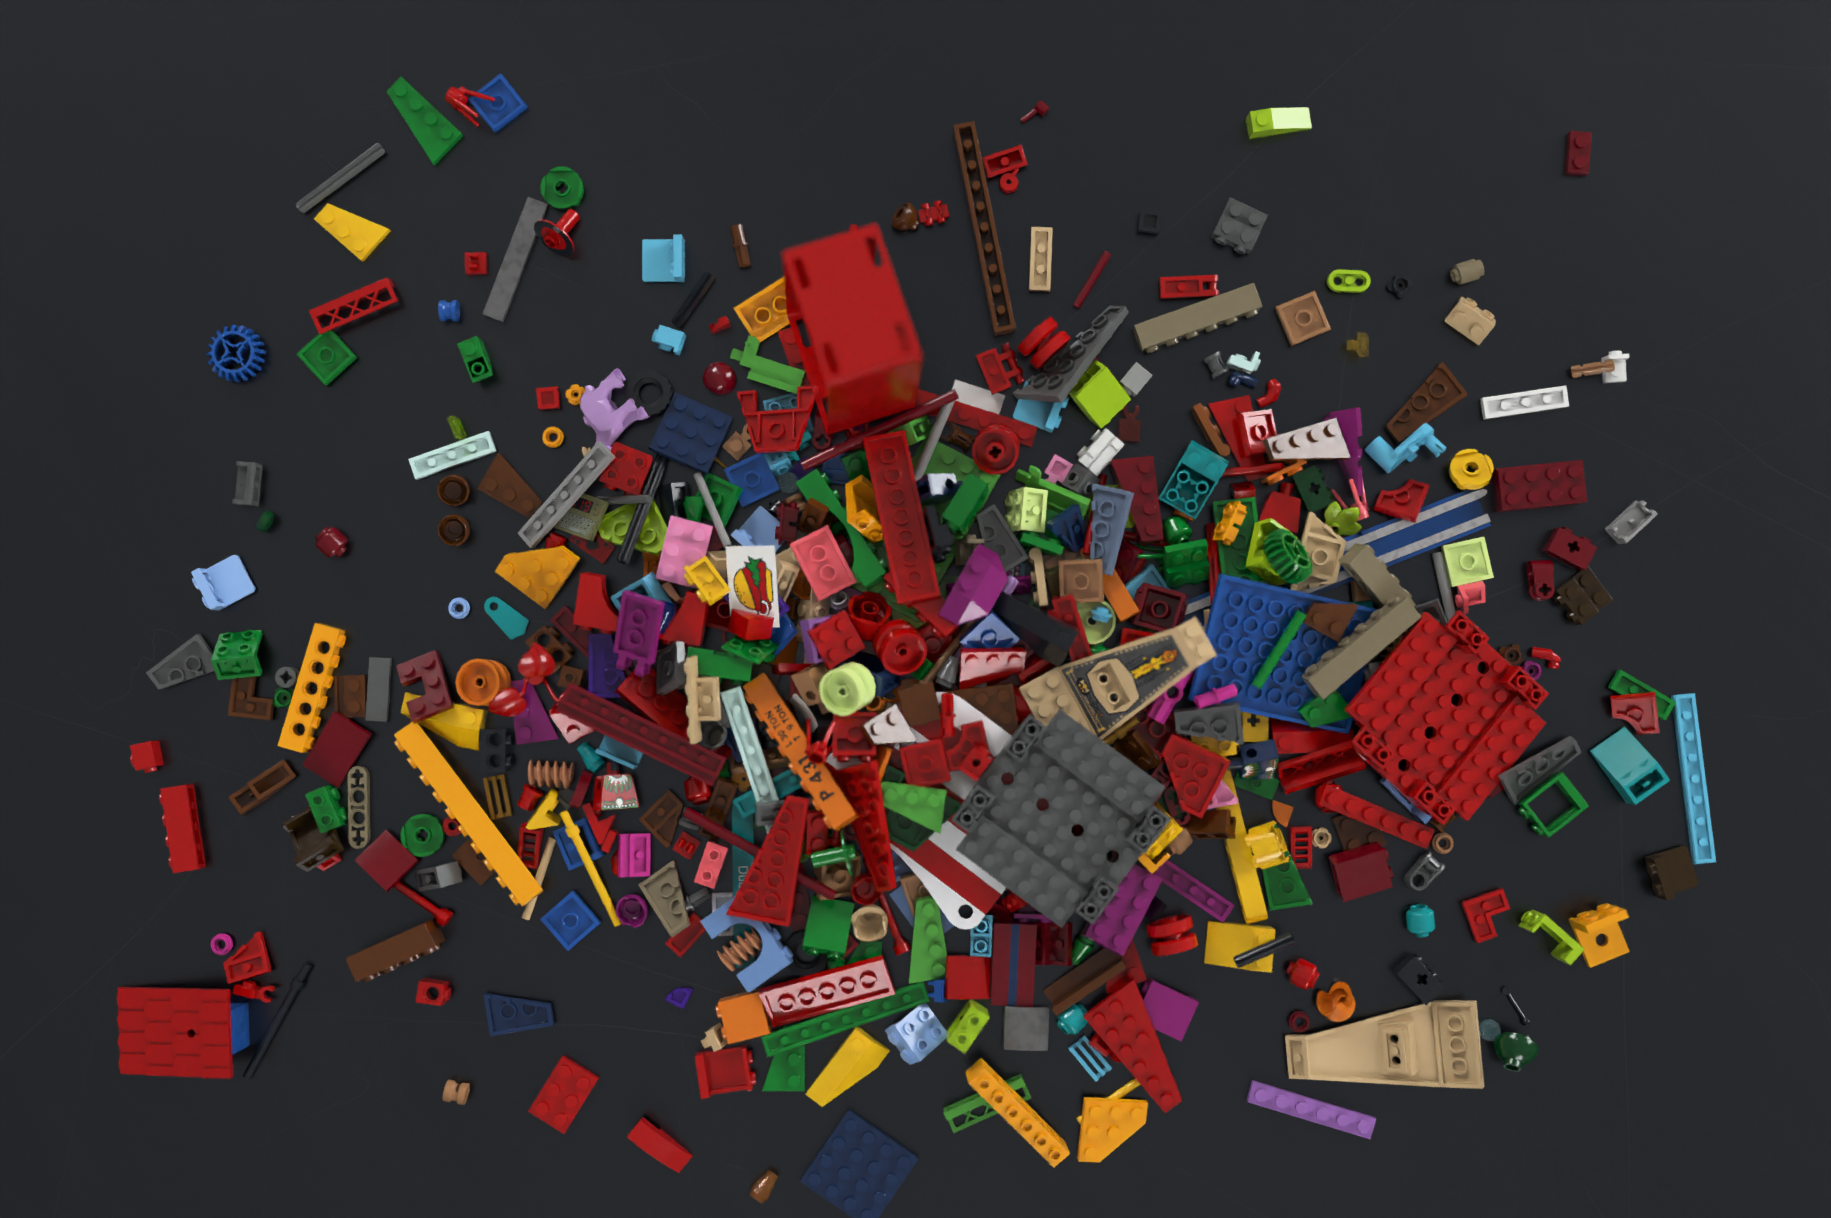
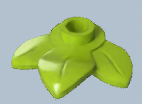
(1344, 519)

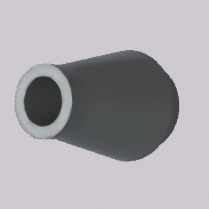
(947, 674)

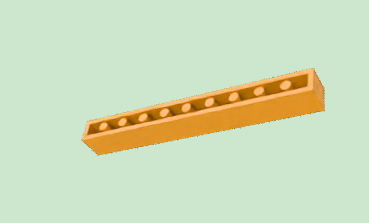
(468, 813)

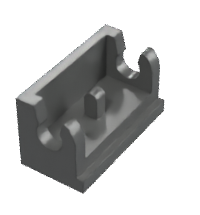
(248, 483)

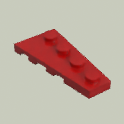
(1226, 420)

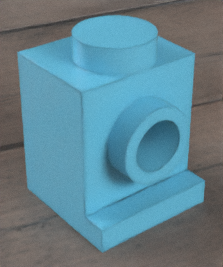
(669, 339)

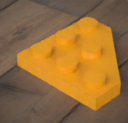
(538, 572)
(1107, 1125)

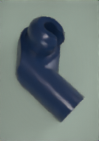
(1244, 378)

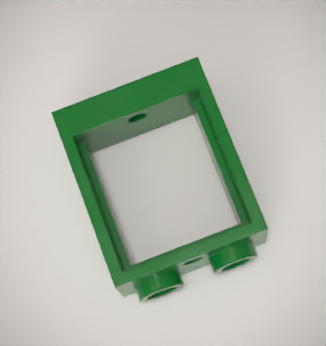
(965, 504)
(1568, 790)

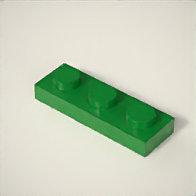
(1626, 684)

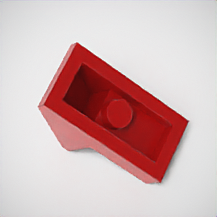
(599, 827)

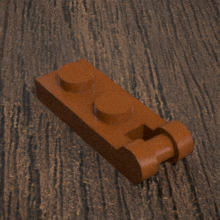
(1210, 431)

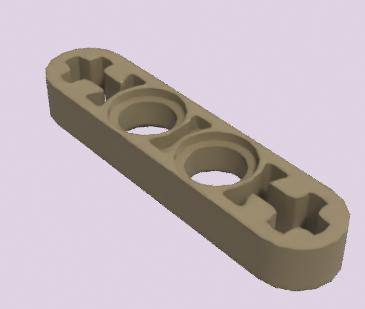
(363, 807)

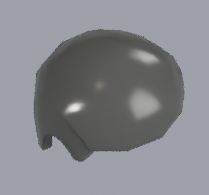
(713, 734)

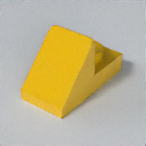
(544, 813)

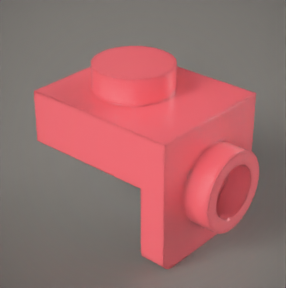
(1470, 595)

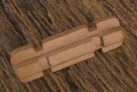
(1592, 368)

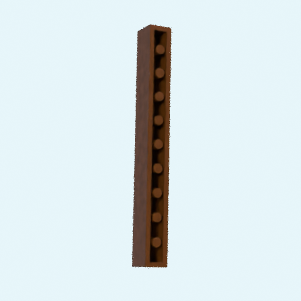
(984, 228)

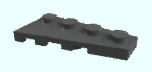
(1531, 773)

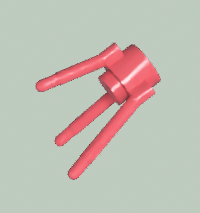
(1362, 505)

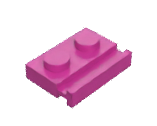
(634, 854)

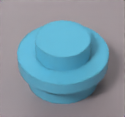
(1101, 614)

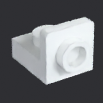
(1619, 373)

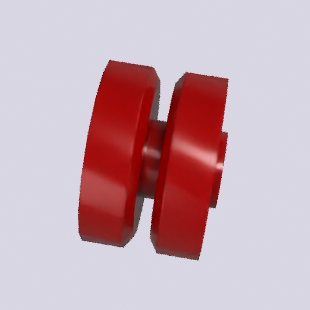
(1042, 341)
(993, 460)
(899, 647)
(1171, 935)

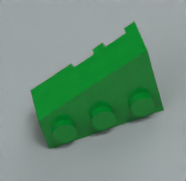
(722, 665)

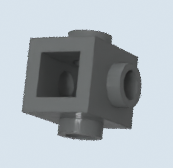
(1080, 480)

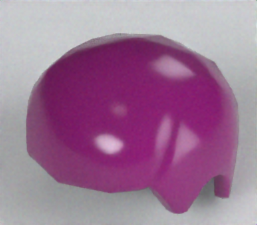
(632, 910)

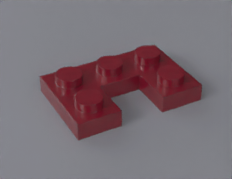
(430, 671)

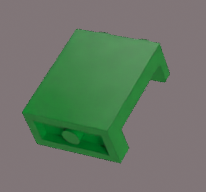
(828, 928)

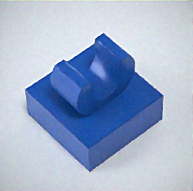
(939, 990)

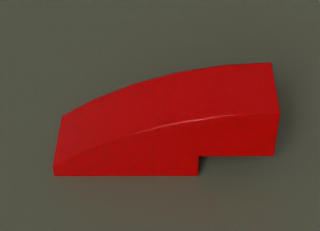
(659, 1145)

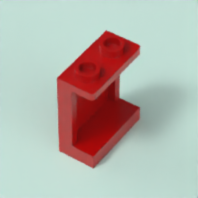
(725, 1070)

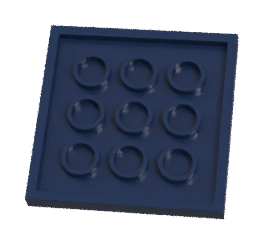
(859, 1168)

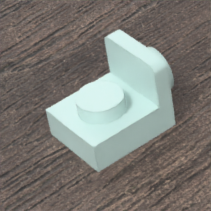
(1241, 364)

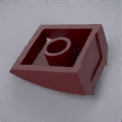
(1159, 607)

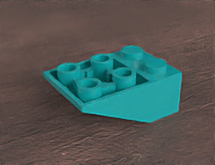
(1193, 479)
(1629, 766)

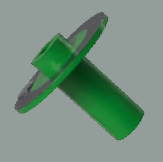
(838, 854)

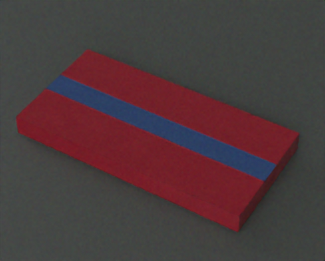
(1013, 963)

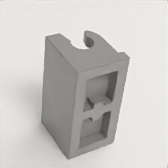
(1630, 522)

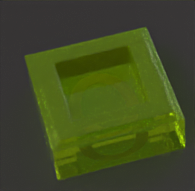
(456, 427)

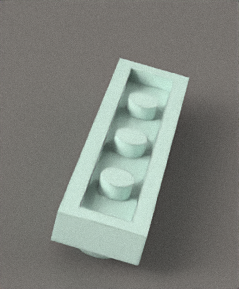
(452, 455)

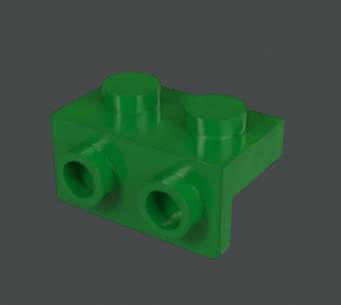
(327, 808)

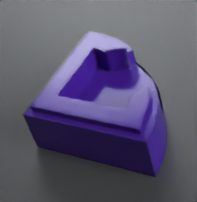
(679, 996)

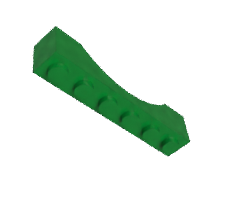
(865, 564)

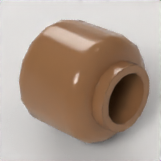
(1180, 843)

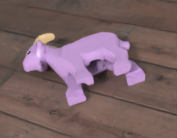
(603, 413)

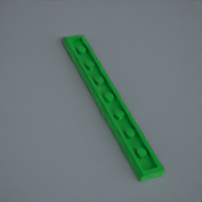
(843, 1019)

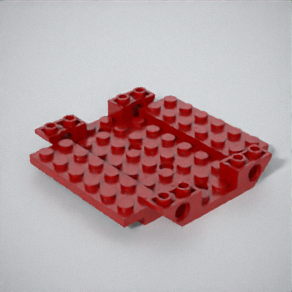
(1468, 740)

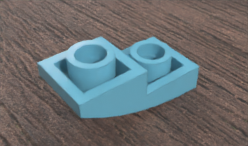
(982, 938)

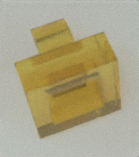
(1360, 345)

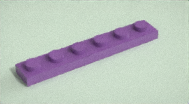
(1311, 1109)

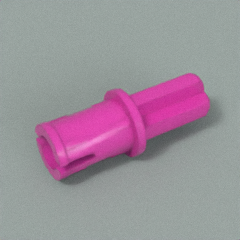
(1215, 696)

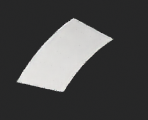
(800, 705)

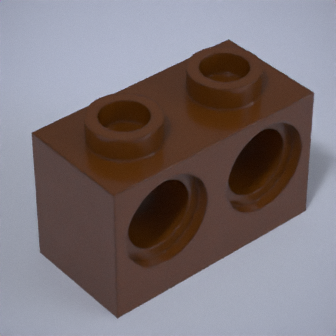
(554, 645)

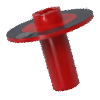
(556, 235)

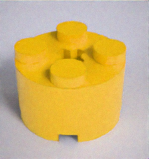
(1267, 845)

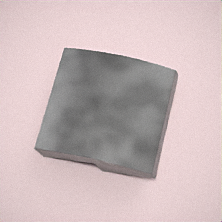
(1025, 1028)

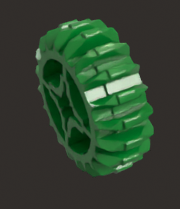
(1287, 556)

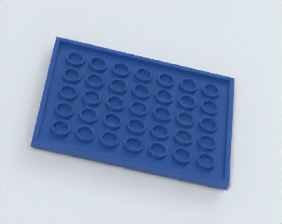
(1243, 631)

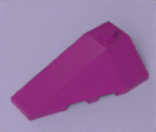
(1351, 428)

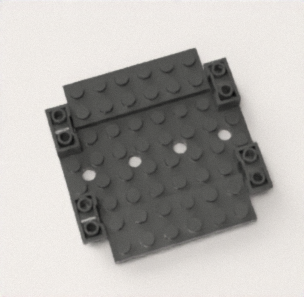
(1034, 848)

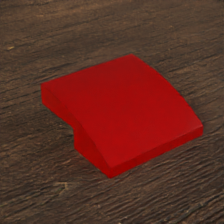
(967, 977)

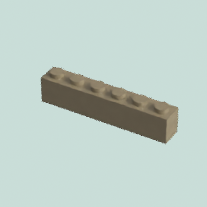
(1197, 317)
(1360, 646)

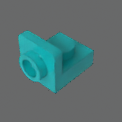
(805, 443)

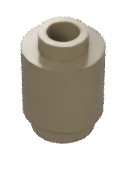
(1467, 271)

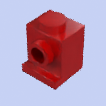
(975, 753)

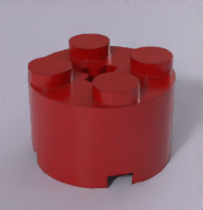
(868, 613)

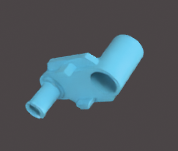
(1389, 458)

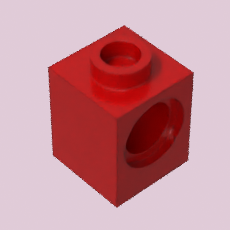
(424, 995)

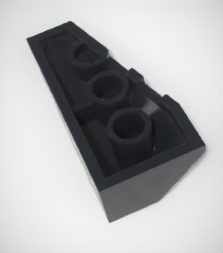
(1042, 632)

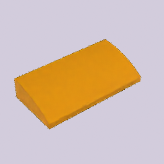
(764, 311)

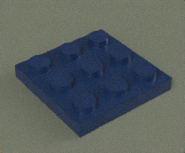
(691, 433)

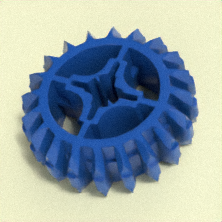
(250, 344)

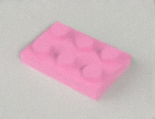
(683, 545)

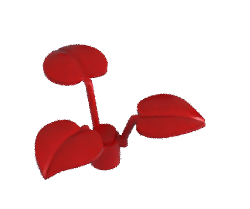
(535, 666)

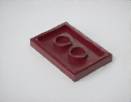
(337, 749)

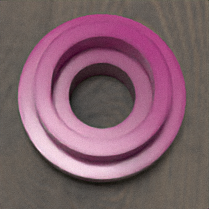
(215, 944)

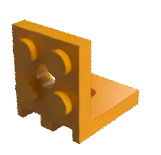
(1600, 921)

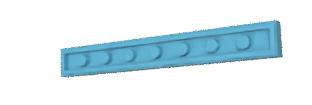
(1693, 779)

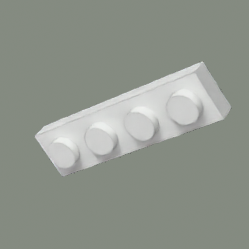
(1524, 402)

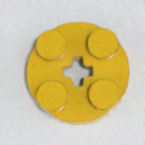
(1468, 480)

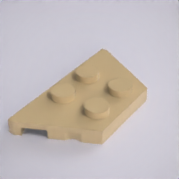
(1324, 550)

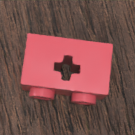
(712, 864)

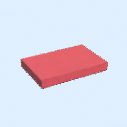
(823, 563)

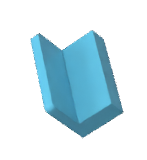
(619, 752)

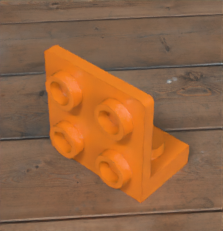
(1294, 467)

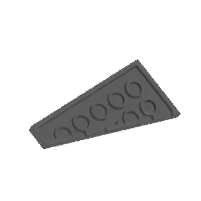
(1072, 361)

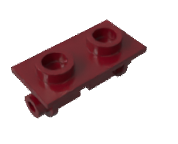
(787, 514)

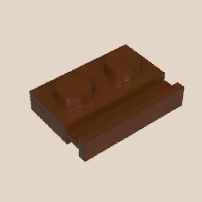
(350, 695)

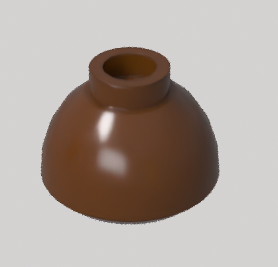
(905, 217)

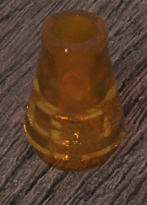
(762, 1188)

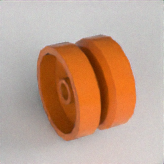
(481, 681)

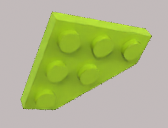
(652, 535)

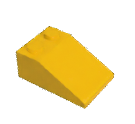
(1231, 939)

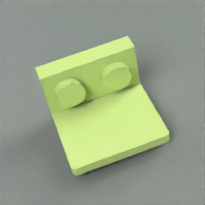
(1026, 509)

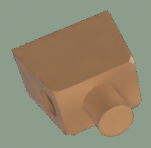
(808, 684)

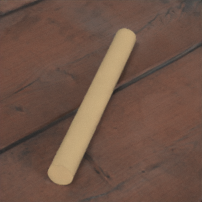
(540, 875)

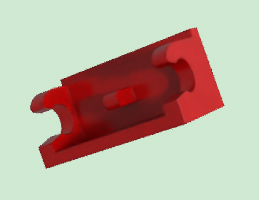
(1033, 667)

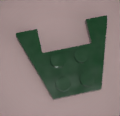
(904, 830)

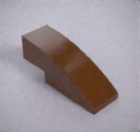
(262, 787)

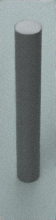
(627, 499)

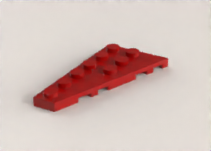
(1130, 1034)

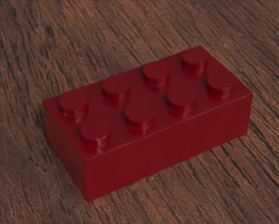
(1538, 486)

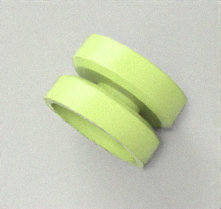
(1100, 630)
(847, 688)

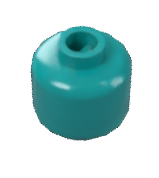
(1420, 920)
(1072, 1019)

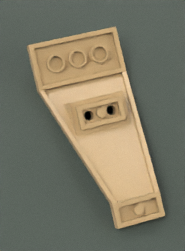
(1434, 1045)

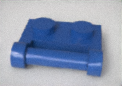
(568, 848)

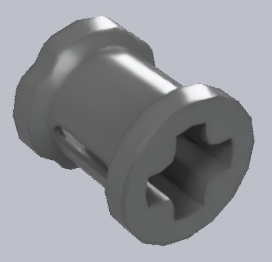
(1216, 365)

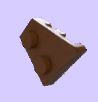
(1329, 618)

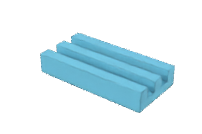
(1101, 1072)

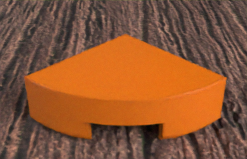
(1281, 812)

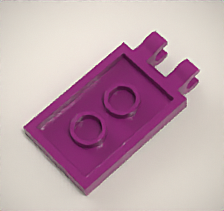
(638, 631)

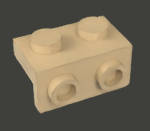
(1471, 320)

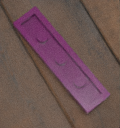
(1194, 890)

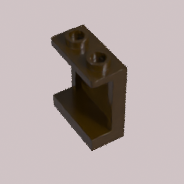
(309, 843)

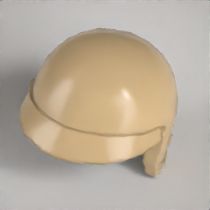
(869, 923)

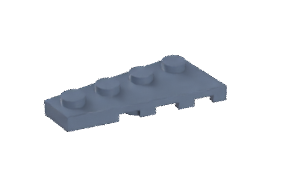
(1110, 516)

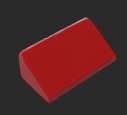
(1004, 161)

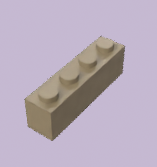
(1372, 575)

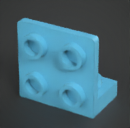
(663, 259)

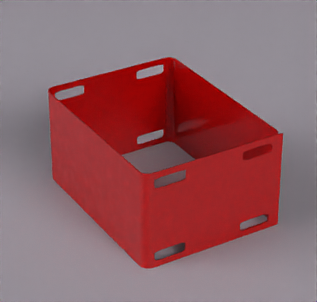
(852, 328)

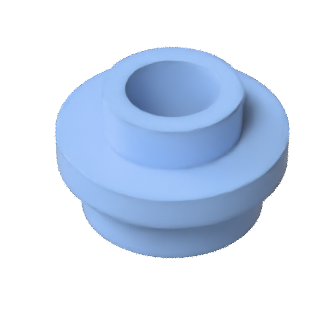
(452, 608)

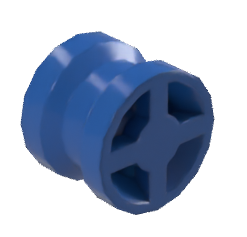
(449, 310)

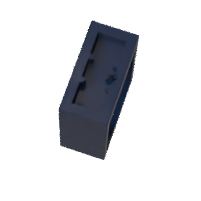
(884, 680)

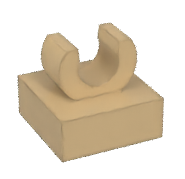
(714, 1038)

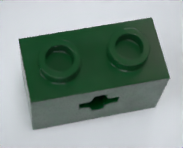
(1309, 478)

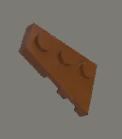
(509, 488)

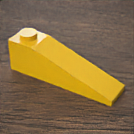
(458, 725)
(850, 1063)

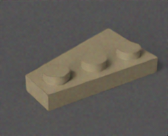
(666, 898)

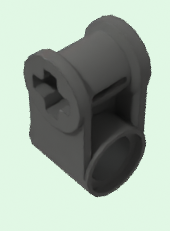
(1426, 868)

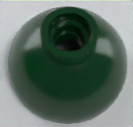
(1515, 1050)

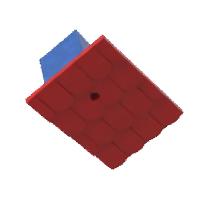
(180, 1031)

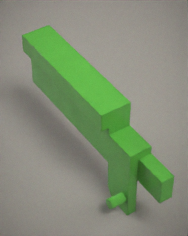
(766, 370)
(1058, 497)

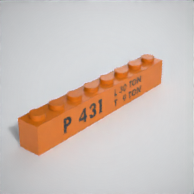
(792, 743)

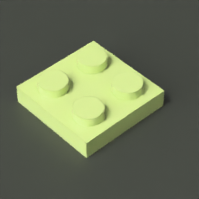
(1467, 561)

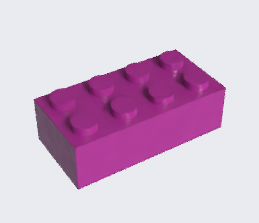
(1124, 912)

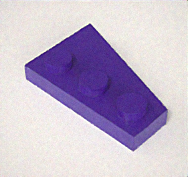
(603, 674)

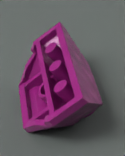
(975, 588)

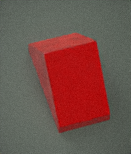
(750, 625)

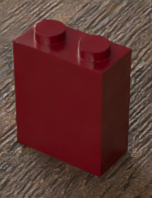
(1361, 871)

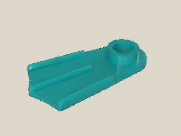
(507, 618)

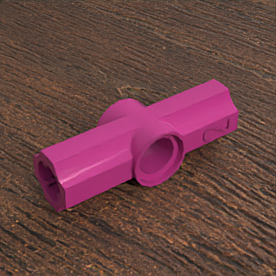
(1164, 704)

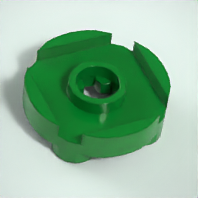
(554, 198)
(432, 826)

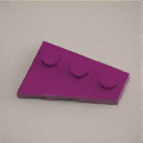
(533, 722)

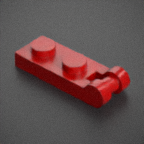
(1188, 287)

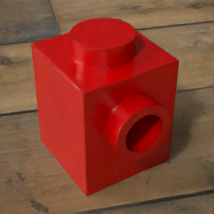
(146, 756)

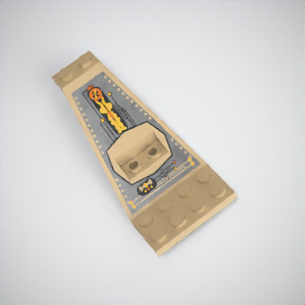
(1132, 671)

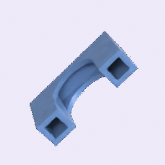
(773, 955)

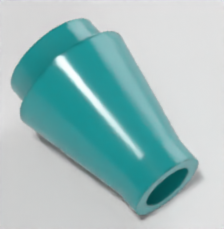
(592, 760)

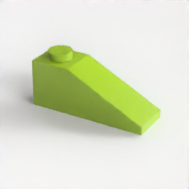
(1277, 121)

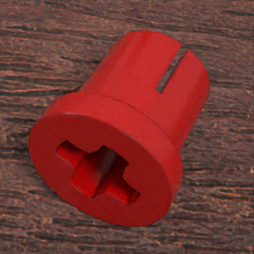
(529, 797)

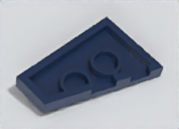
(516, 1014)

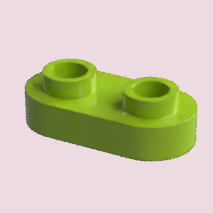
(1347, 280)

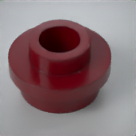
(1305, 1021)

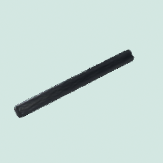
(641, 510)

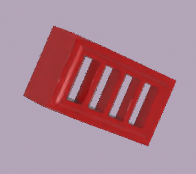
(1292, 830)
(537, 835)

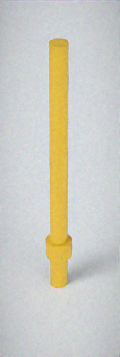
(573, 831)

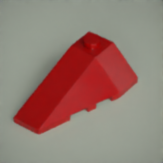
(1302, 738)

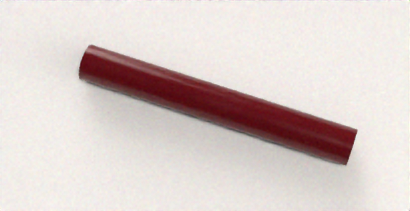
(1091, 280)

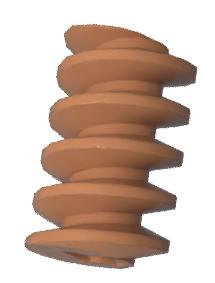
(550, 775)
(741, 950)

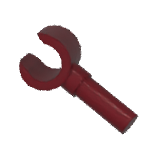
(1040, 107)

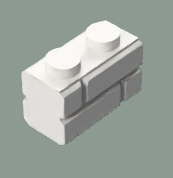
(1100, 452)

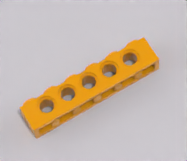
(308, 674)
(1017, 1112)

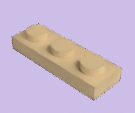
(1040, 259)

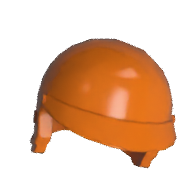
(1337, 1003)

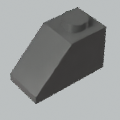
(438, 876)

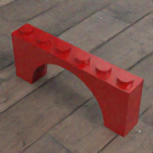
(596, 611)

